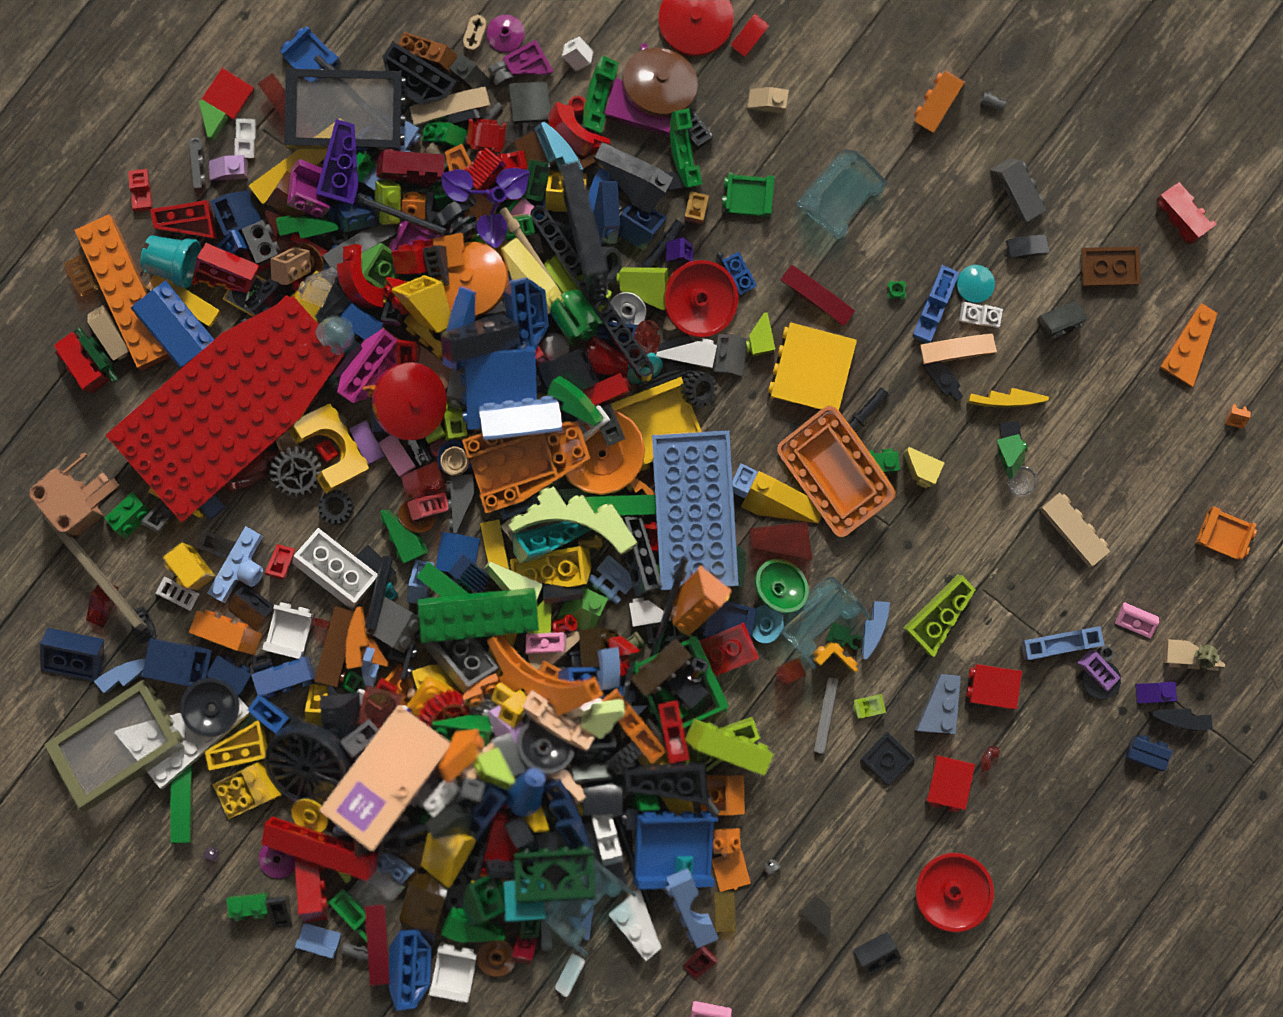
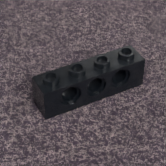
(641, 559)

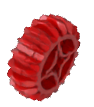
(443, 707)

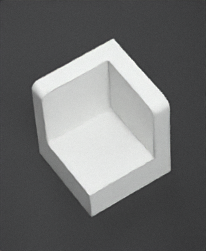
(577, 53)

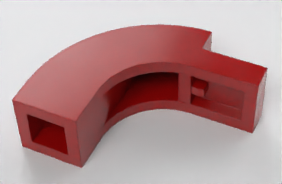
(580, 140)
(354, 282)

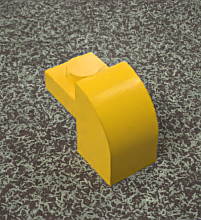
(511, 704)

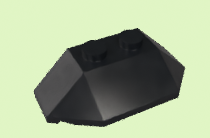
(423, 81)

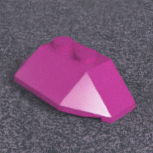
(374, 359)

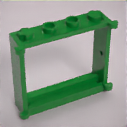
(709, 678)

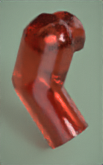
(986, 758)

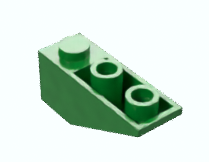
(408, 544)
(448, 727)
(458, 928)

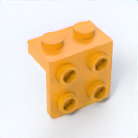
(823, 653)

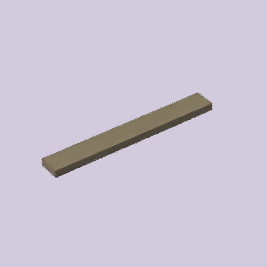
(99, 577)

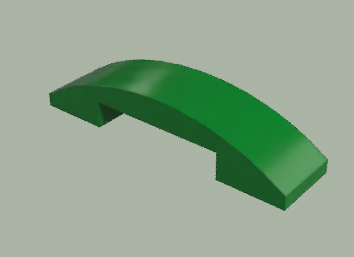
(597, 93)
(681, 148)

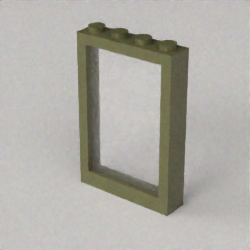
(114, 745)

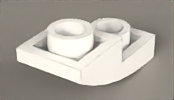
(980, 315)

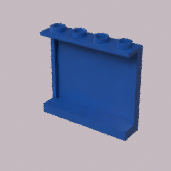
(497, 379)
(671, 835)

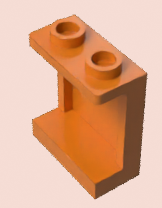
(1226, 534)

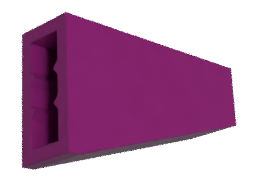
(622, 111)

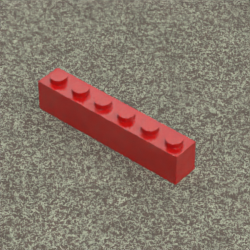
(318, 848)

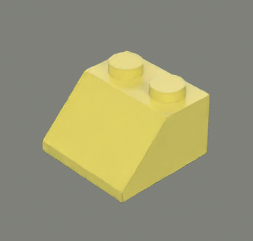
(923, 467)

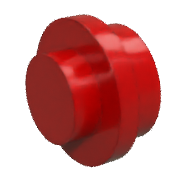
(577, 103)

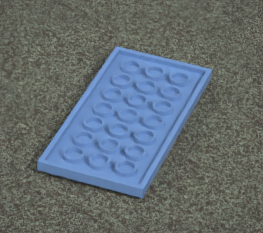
(695, 505)

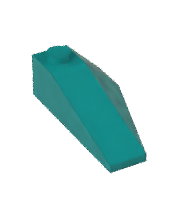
(540, 541)

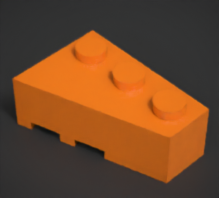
(938, 100)
(225, 632)

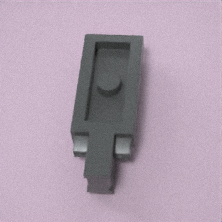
(197, 163)

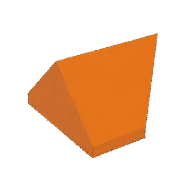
(395, 679)

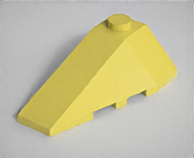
(522, 264)

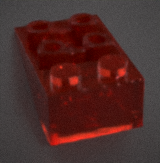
(424, 480)

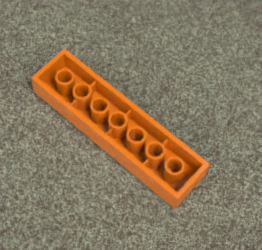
(121, 287)

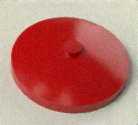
(695, 25)
(700, 298)
(409, 401)
(954, 892)

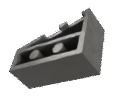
(1020, 188)

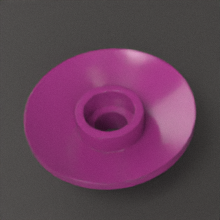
(509, 41)
(273, 869)

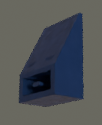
(175, 662)

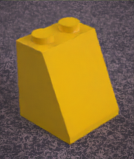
(425, 302)

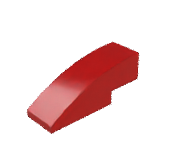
(673, 731)

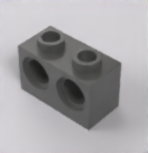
(258, 244)

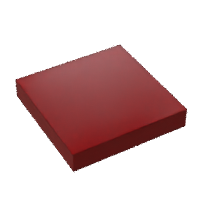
(228, 93)

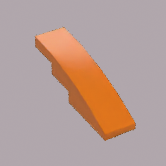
(638, 730)

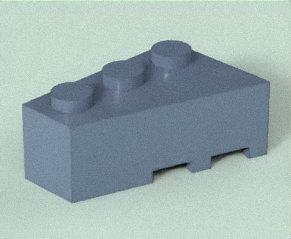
(942, 706)

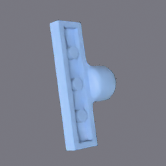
(238, 566)

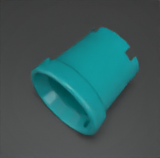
(171, 259)

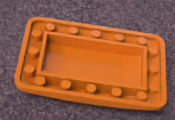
(836, 471)

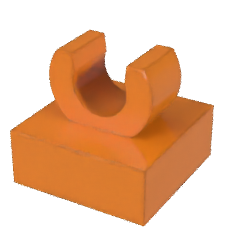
(1238, 417)

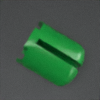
(575, 316)

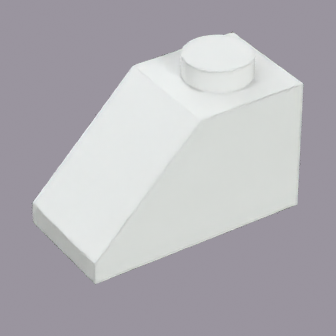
(645, 612)

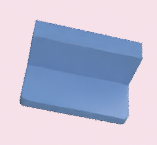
(318, 940)

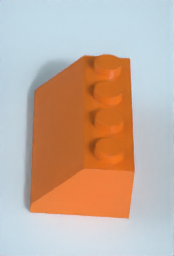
(697, 600)

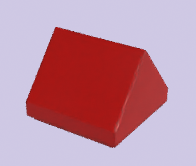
(326, 451)

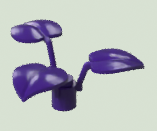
(511, 185)

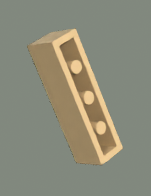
(1075, 530)

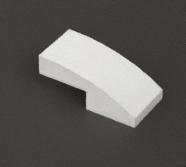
(245, 137)

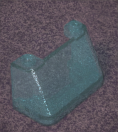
(841, 191)

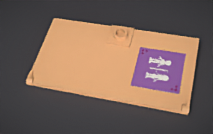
(385, 777)

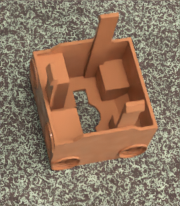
(69, 502)

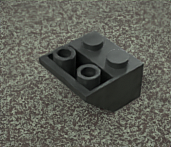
(1059, 320)

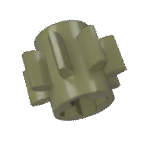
(1206, 656)

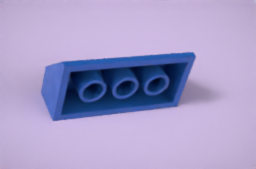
(172, 324)

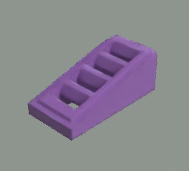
(1090, 660)

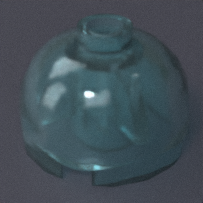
(336, 333)

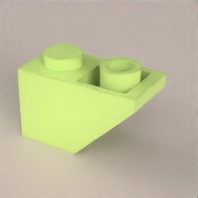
(602, 716)

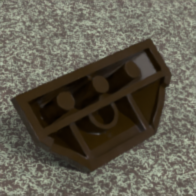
(424, 906)

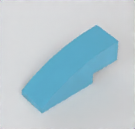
(554, 145)

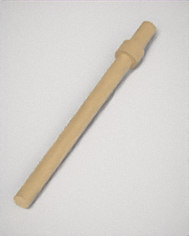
(513, 225)

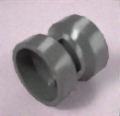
(500, 73)

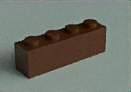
(334, 650)

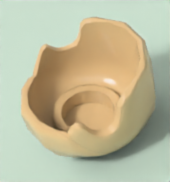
(454, 461)

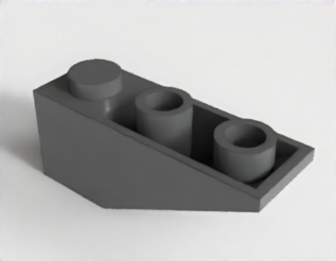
(462, 494)

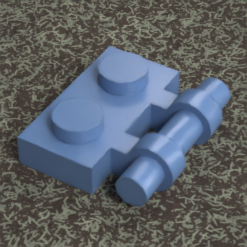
(616, 575)

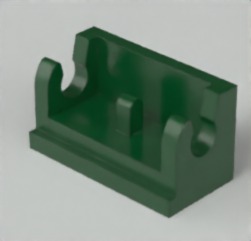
(537, 179)

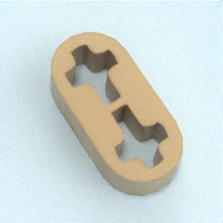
(478, 35)

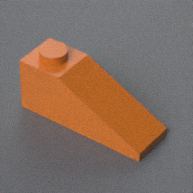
(461, 753)

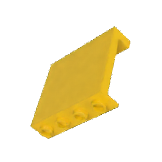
(812, 367)
(659, 413)

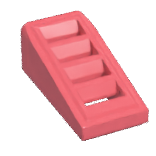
(418, 510)

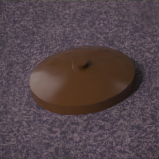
(659, 82)

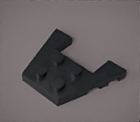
(337, 303)

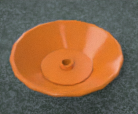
(617, 467)

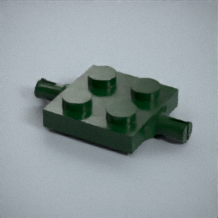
(94, 349)

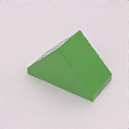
(213, 119)

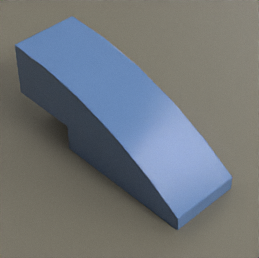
(874, 628)
(121, 674)

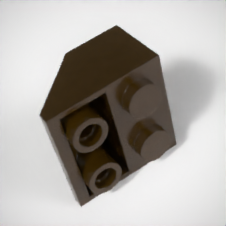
(591, 642)

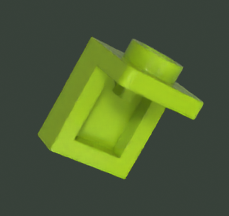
(869, 706)

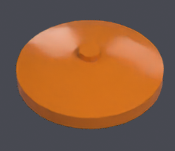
(482, 273)

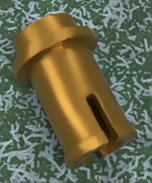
(591, 542)

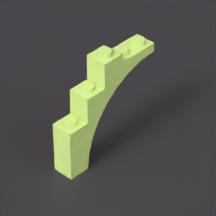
(552, 508)

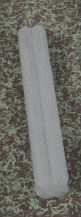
(826, 714)

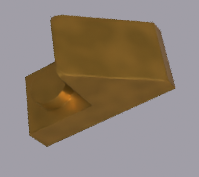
(696, 208)

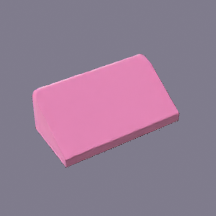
(1137, 620)
(545, 643)
(708, 1010)

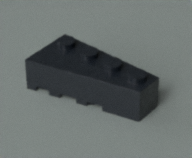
(480, 338)
(673, 780)

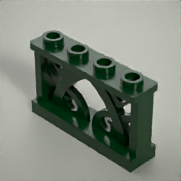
(576, 893)

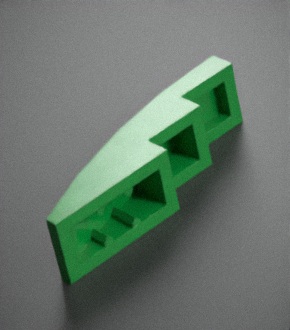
(625, 504)
(439, 581)
(181, 807)

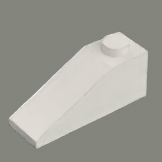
(694, 353)

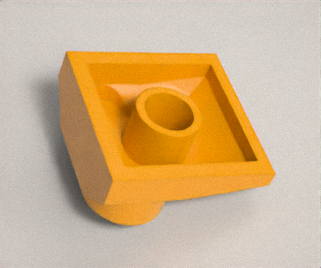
(425, 691)

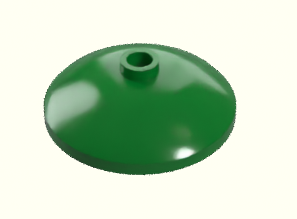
(787, 580)

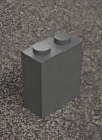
(396, 625)

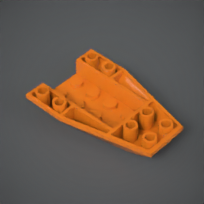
(522, 465)

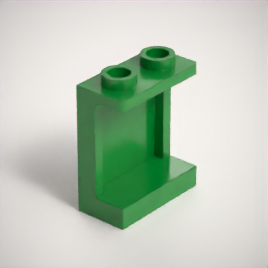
(748, 195)

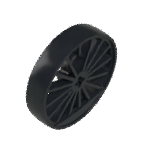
(305, 761)

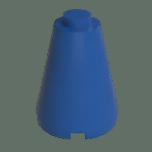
(526, 793)

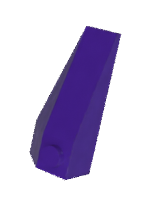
(339, 171)

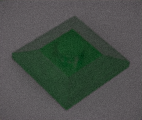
(484, 899)

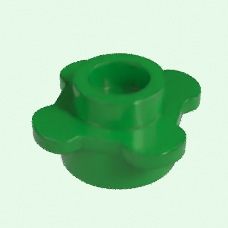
(900, 286)

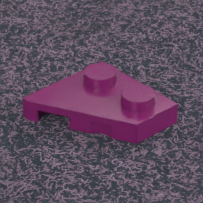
(528, 61)

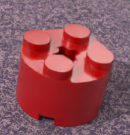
(486, 134)

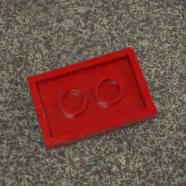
(729, 649)

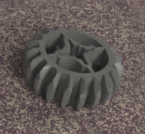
(287, 473)

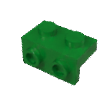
(127, 515)

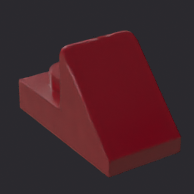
(524, 950)

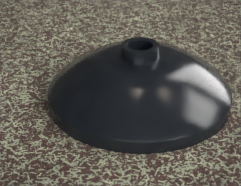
(197, 701)
(556, 754)

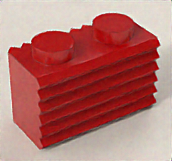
(485, 169)

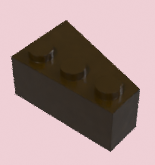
(662, 668)

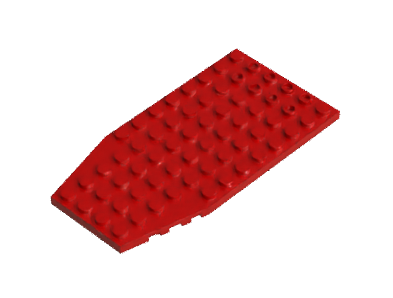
(226, 406)

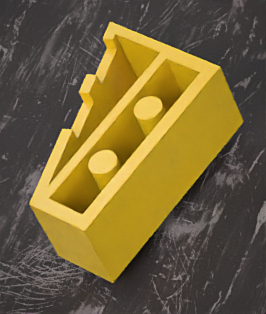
(241, 748)

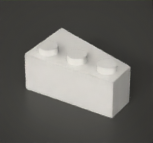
(636, 924)

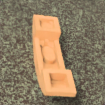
(559, 725)

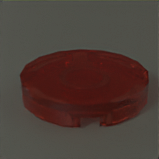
(647, 336)

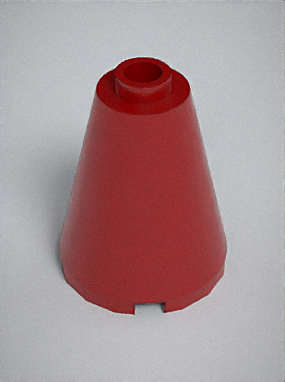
(605, 358)

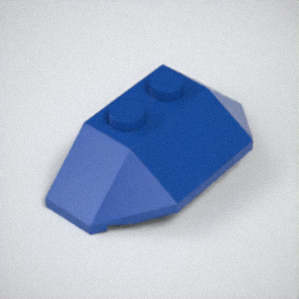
(527, 307)
(409, 968)

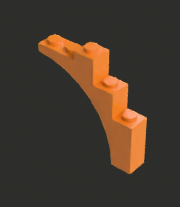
(520, 674)

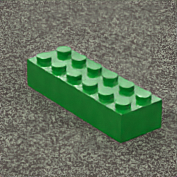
(478, 614)

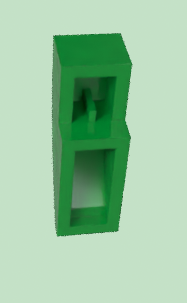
(306, 225)
(574, 401)
(351, 912)

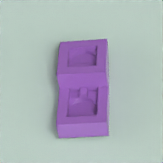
(367, 442)

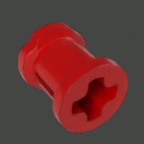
(564, 624)

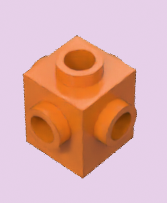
(414, 204)
(726, 841)

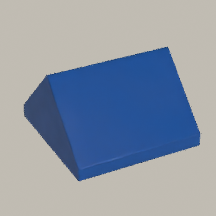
(453, 547)

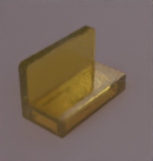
(724, 912)

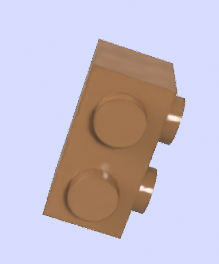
(290, 265)

